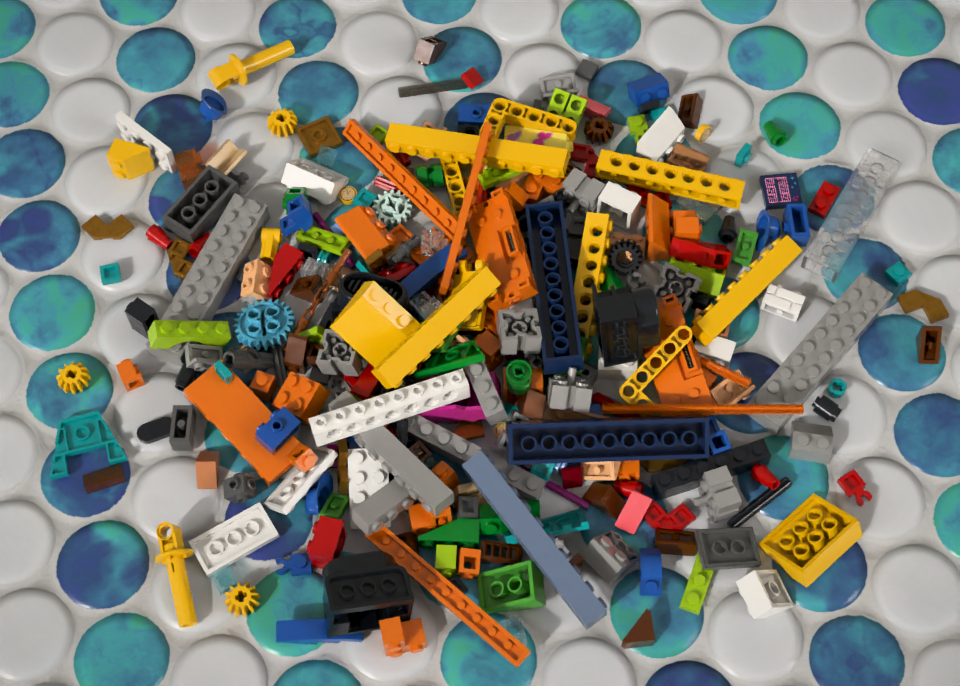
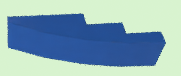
(429, 272)
(309, 632)

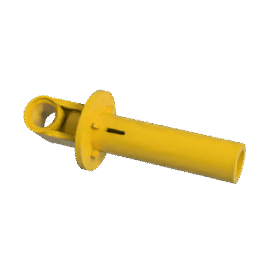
(238, 69)
(173, 556)

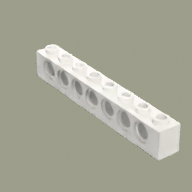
(389, 407)

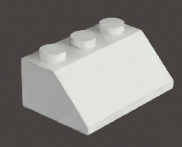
(661, 137)
(318, 180)

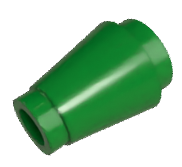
(775, 134)

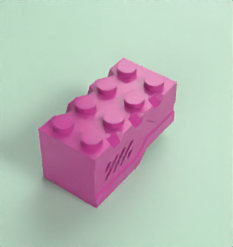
(462, 410)

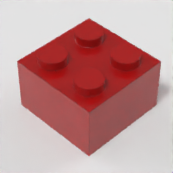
(327, 541)

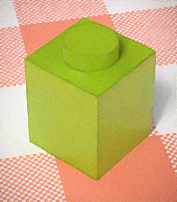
(446, 560)

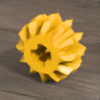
(282, 122)
(74, 370)
(234, 598)

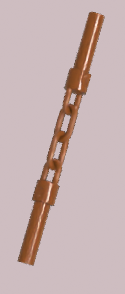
(330, 279)

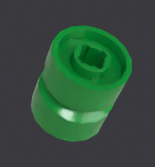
(430, 176)
(518, 377)

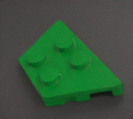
(454, 358)

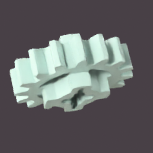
(390, 208)

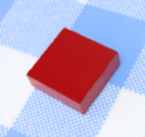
(472, 78)

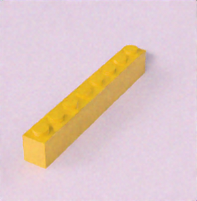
(744, 291)
(435, 328)

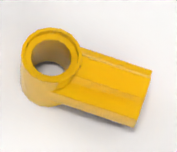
(270, 240)

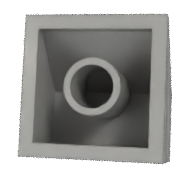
(810, 442)

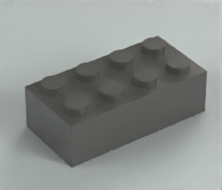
(200, 204)

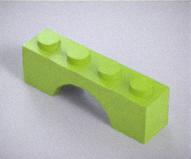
(167, 333)

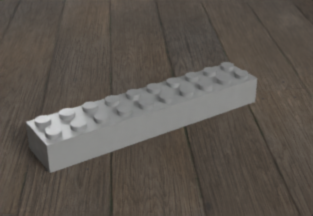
(215, 269)
(821, 350)

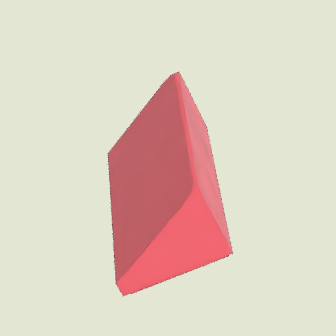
(595, 108)
(633, 512)

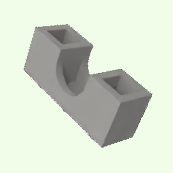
(486, 393)

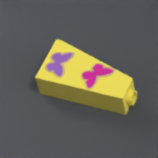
(538, 137)

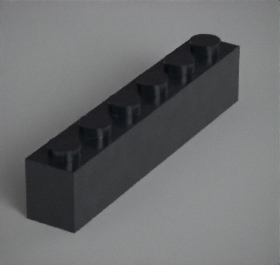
(688, 476)

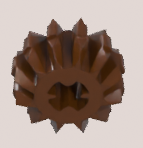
(598, 129)

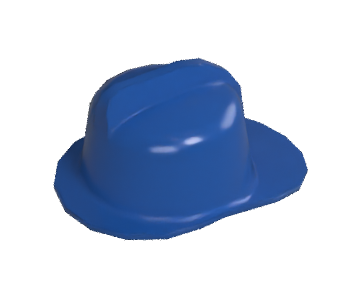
(212, 105)
(768, 229)
(319, 494)

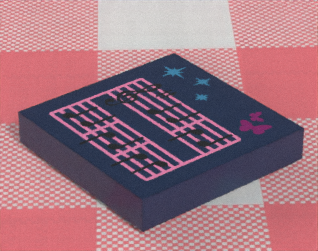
(780, 190)

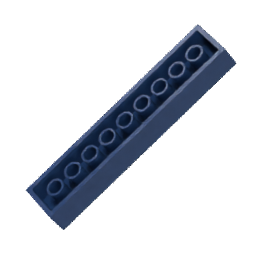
(555, 286)
(607, 439)

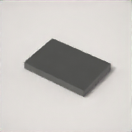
(727, 548)

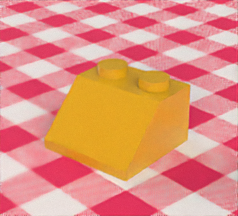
(129, 159)

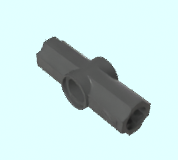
(248, 360)

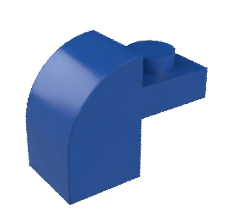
(298, 216)
(717, 439)
(650, 571)

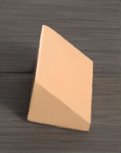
(600, 470)

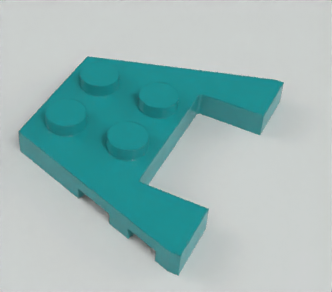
(82, 435)

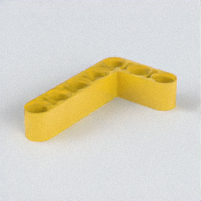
(525, 118)
(454, 182)
(652, 372)

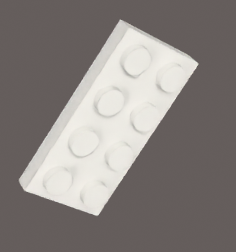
(136, 134)
(364, 479)
(298, 482)
(233, 539)

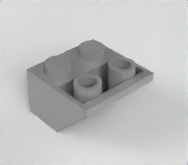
(609, 556)

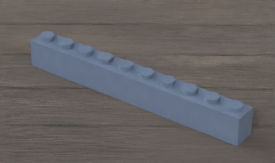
(534, 540)

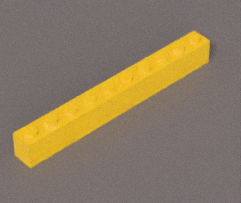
(462, 148)

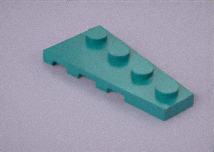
(558, 524)

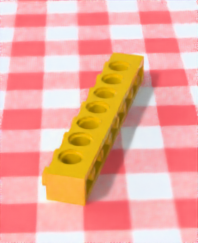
(676, 185)
(594, 223)

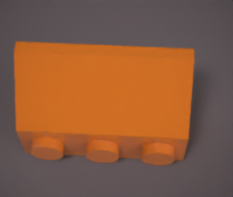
(657, 229)
(366, 231)

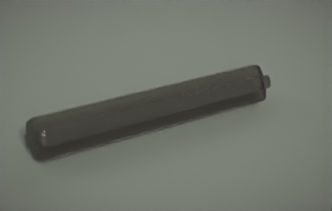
(429, 88)

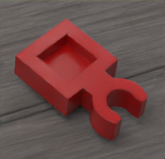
(853, 485)

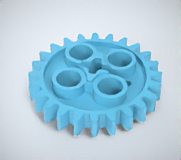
(250, 324)

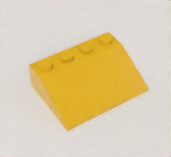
(373, 323)
(811, 539)

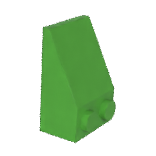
(511, 588)

